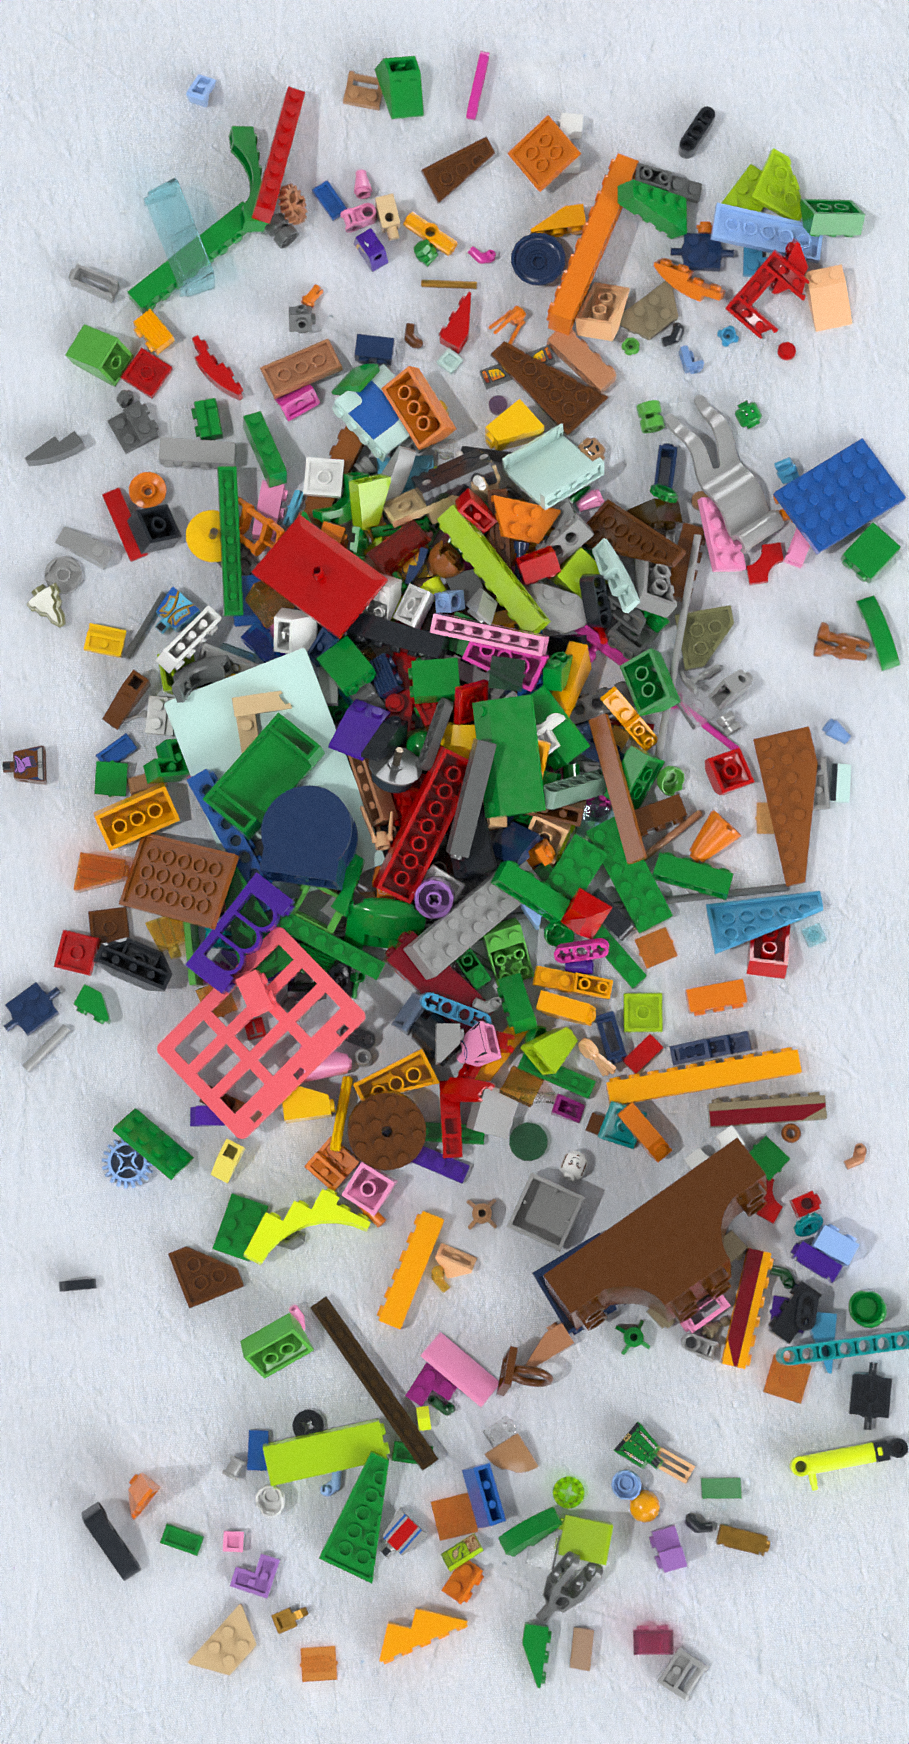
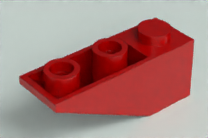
(457, 330)

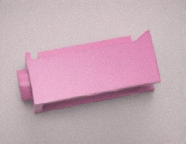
(797, 550)
(690, 1326)

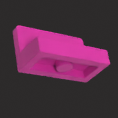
(298, 402)

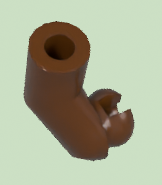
(410, 338)

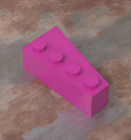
(481, 656)

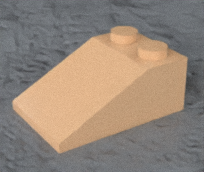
(828, 298)
(602, 311)
(552, 831)

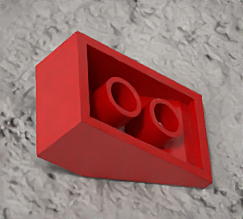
(769, 954)

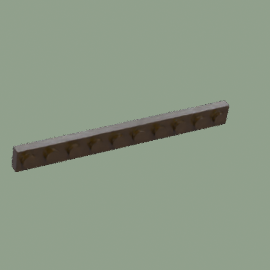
(374, 1383)

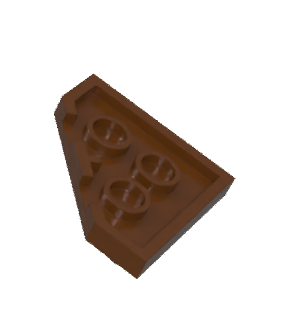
(203, 1276)

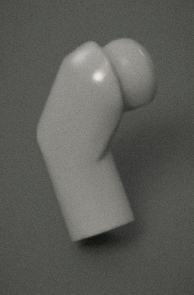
(488, 1006)

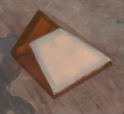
(266, 603)

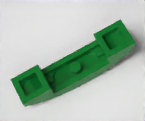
(879, 632)

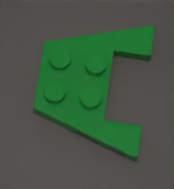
(351, 879)

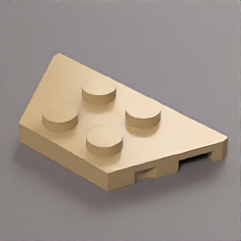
(227, 1645)

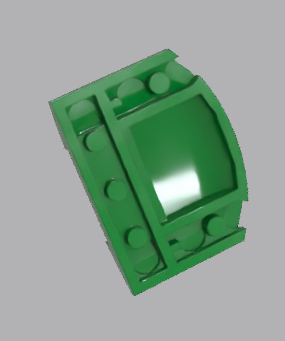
(381, 922)

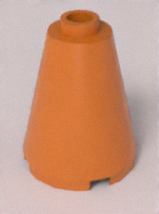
(713, 837)

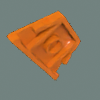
(522, 519)

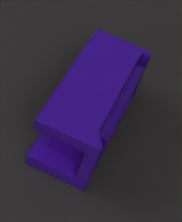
(815, 1261)

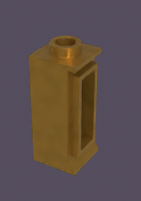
(742, 1540)

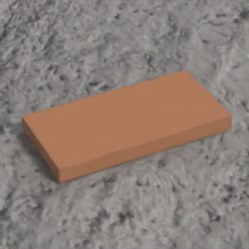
(301, 368)

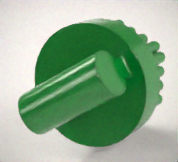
(425, 252)

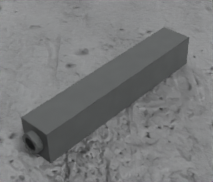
(470, 798)

